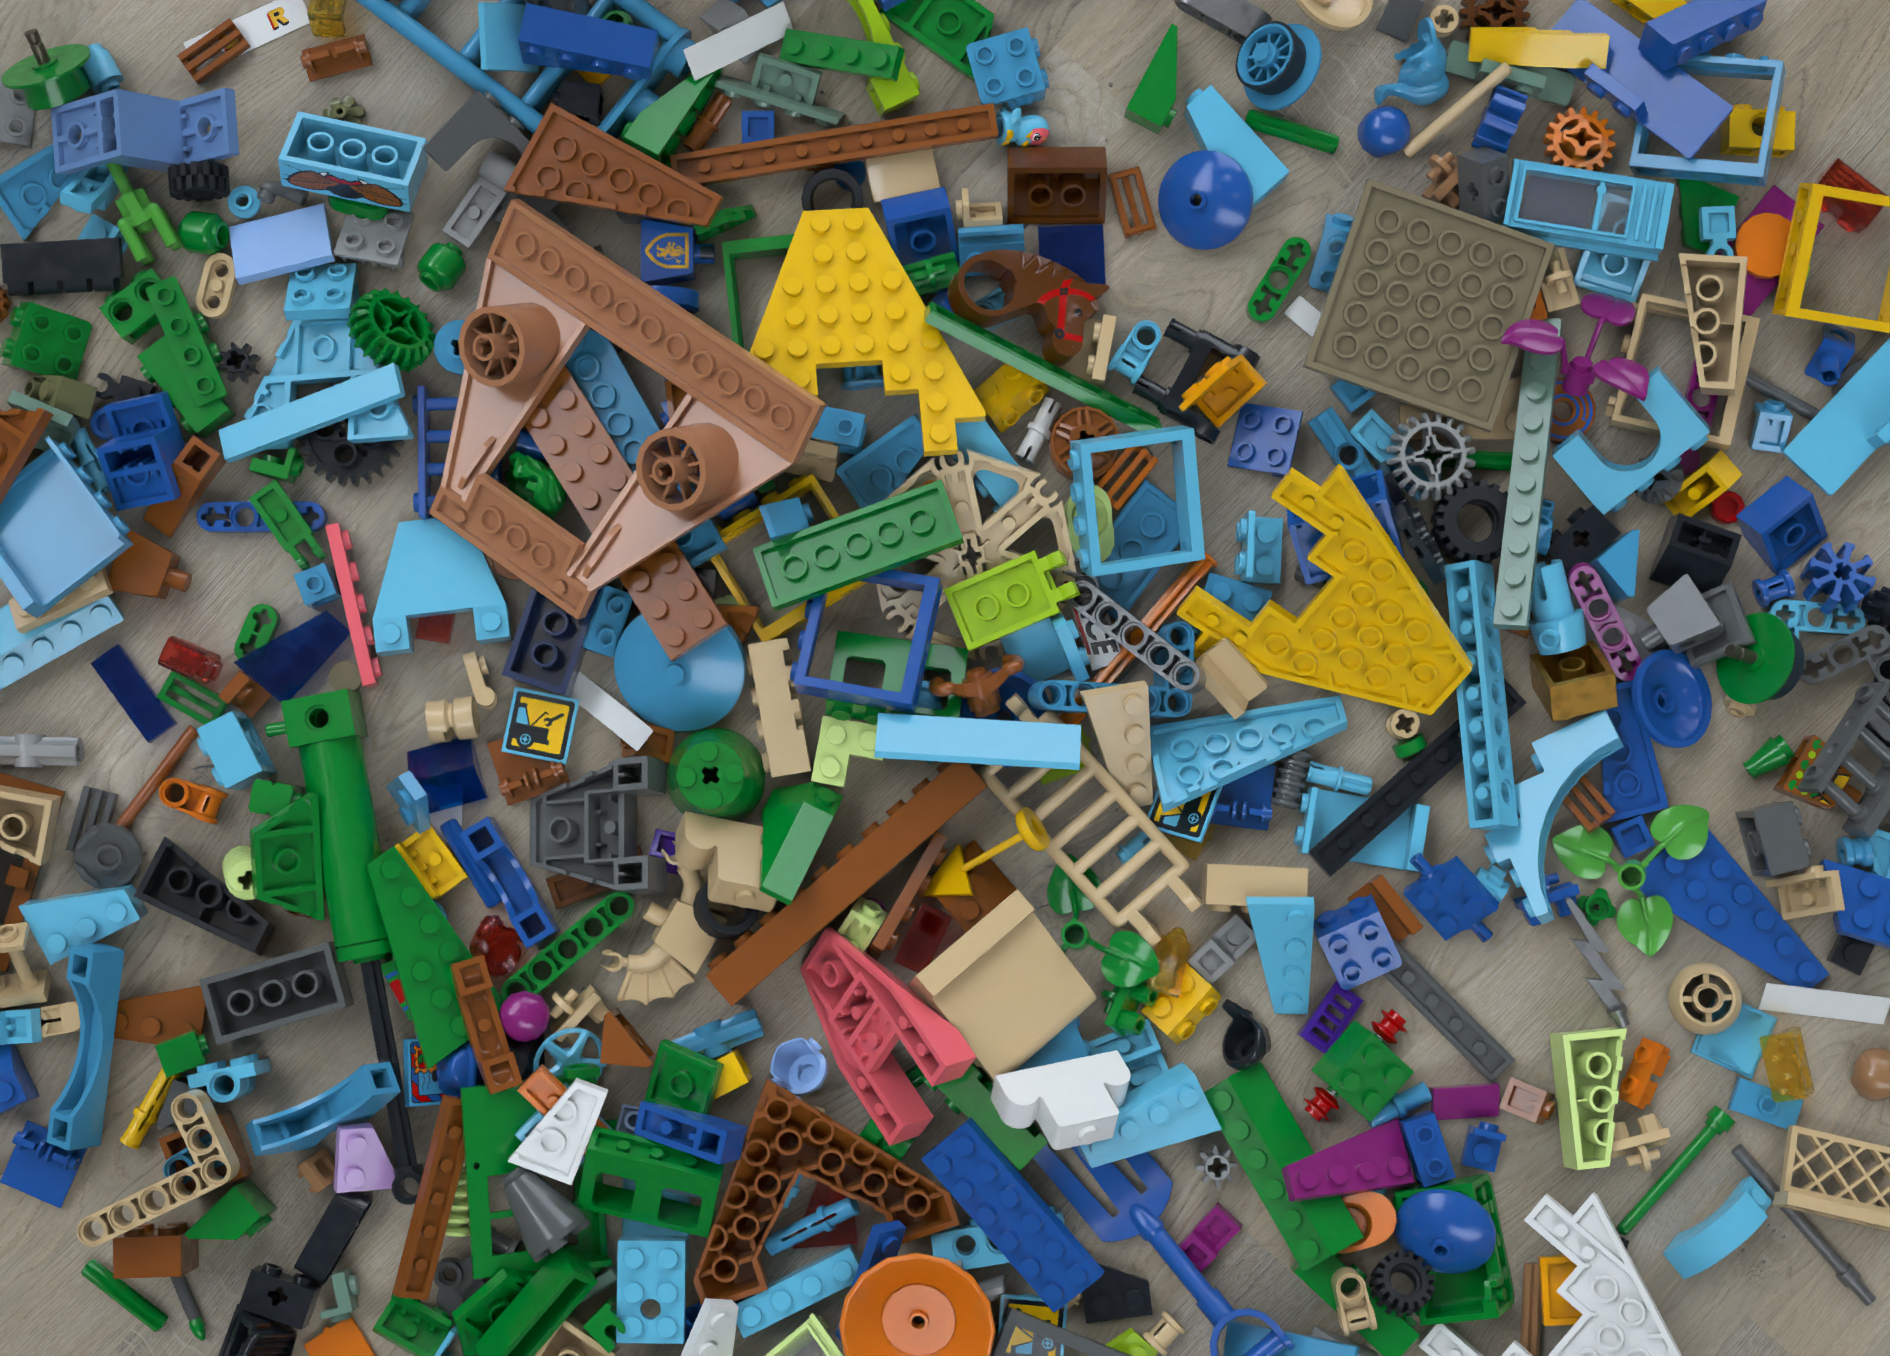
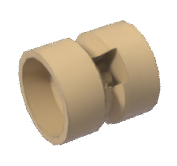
(452, 719)

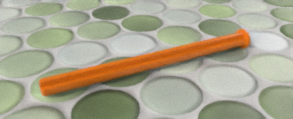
(1154, 619)

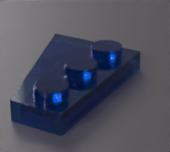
(294, 657)

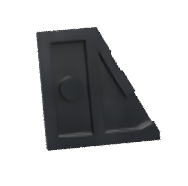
(1116, 1296)

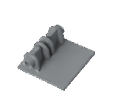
(15, 117)
(376, 240)

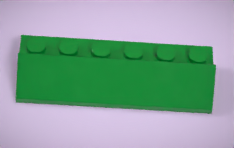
(1265, 1142)

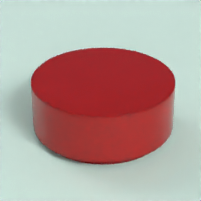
(1726, 507)

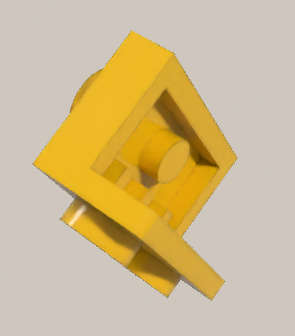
(1009, 395)
(432, 862)
(1180, 1015)

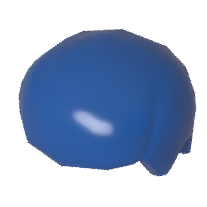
(1384, 131)

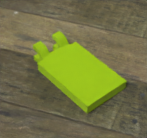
(1008, 598)

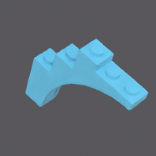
(1564, 759)

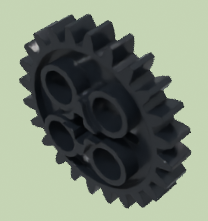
(326, 454)

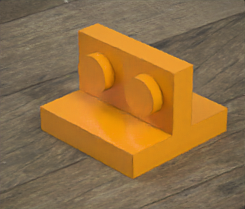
(1552, 1273)

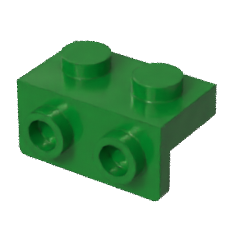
(413, 1326)

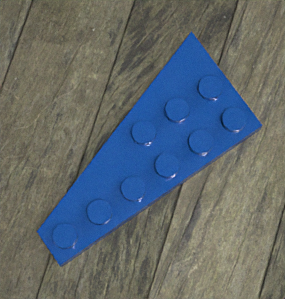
(1730, 909)

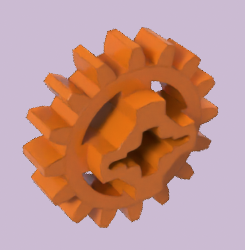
(1592, 138)

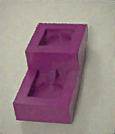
(1210, 1236)

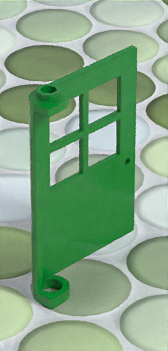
(488, 1143)

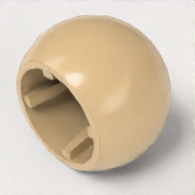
(1706, 1025)

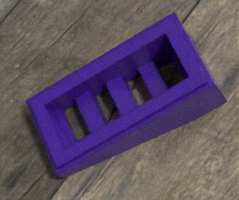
(1306, 1030)

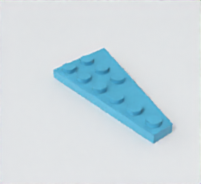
(1217, 749)

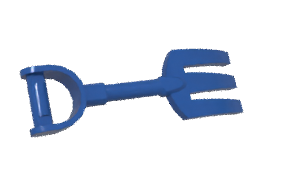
(1140, 1216)

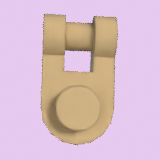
(476, 669)

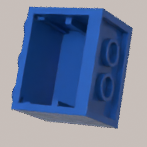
(1306, 536)

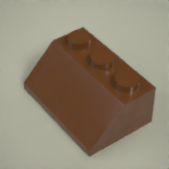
(1056, 185)

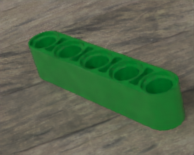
(579, 934)

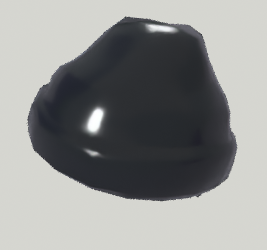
(1245, 1038)

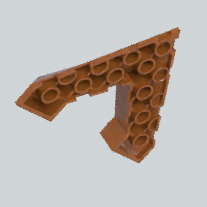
(796, 1139)

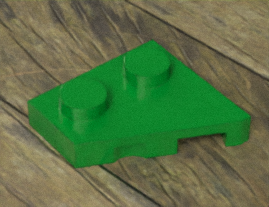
(726, 220)

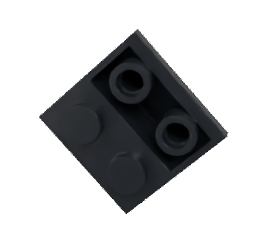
(1695, 550)

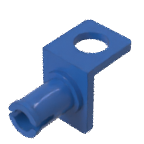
(1831, 355)

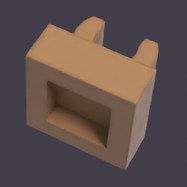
(318, 1170)

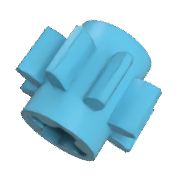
(1493, 880)

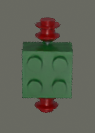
(1360, 1069)

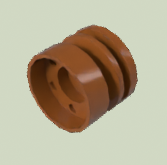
(1072, 425)

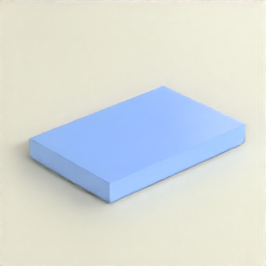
(281, 244)

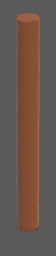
(158, 777)

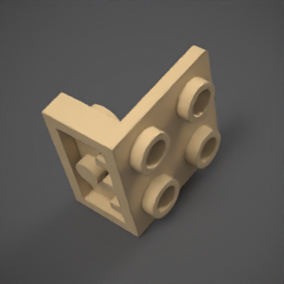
(1094, 355)

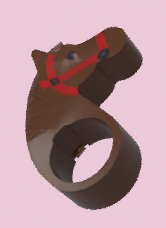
(1033, 287)

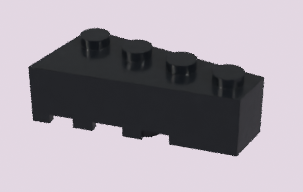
(194, 894)

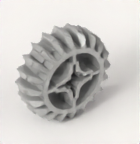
(1429, 441)

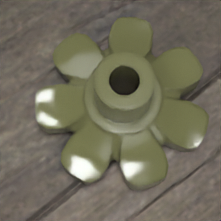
(345, 111)

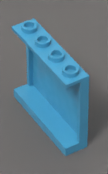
(55, 530)

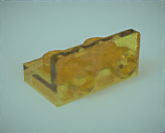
(1787, 1065)

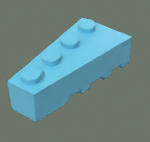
(1156, 1116)

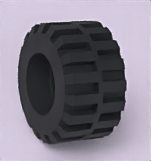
(1447, 529)

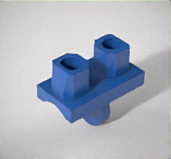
(1555, 894)

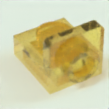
(327, 17)

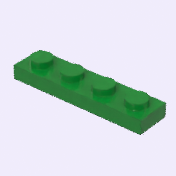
(842, 54)

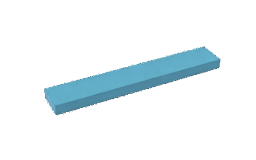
(312, 412)

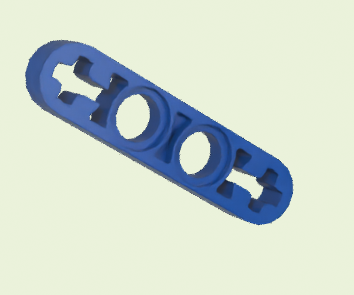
(258, 524)

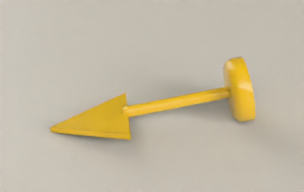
(953, 876)

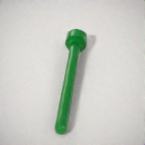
(1716, 1123)

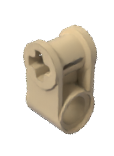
(1353, 1307)

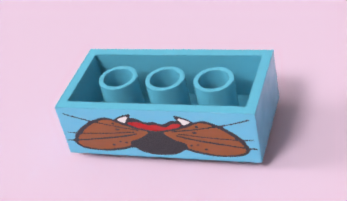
(353, 161)

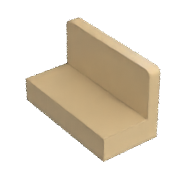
(1230, 677)

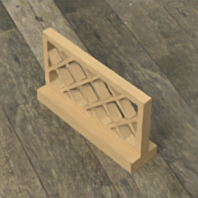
(1827, 1205)

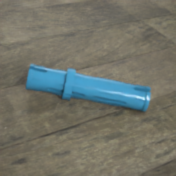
(844, 1209)

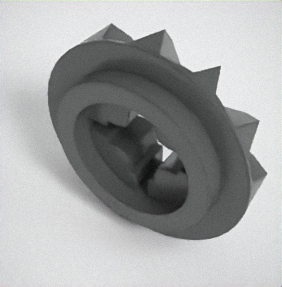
(1663, 490)

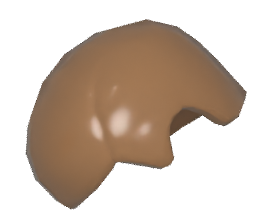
(1872, 1074)

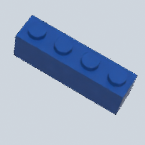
(1698, 29)

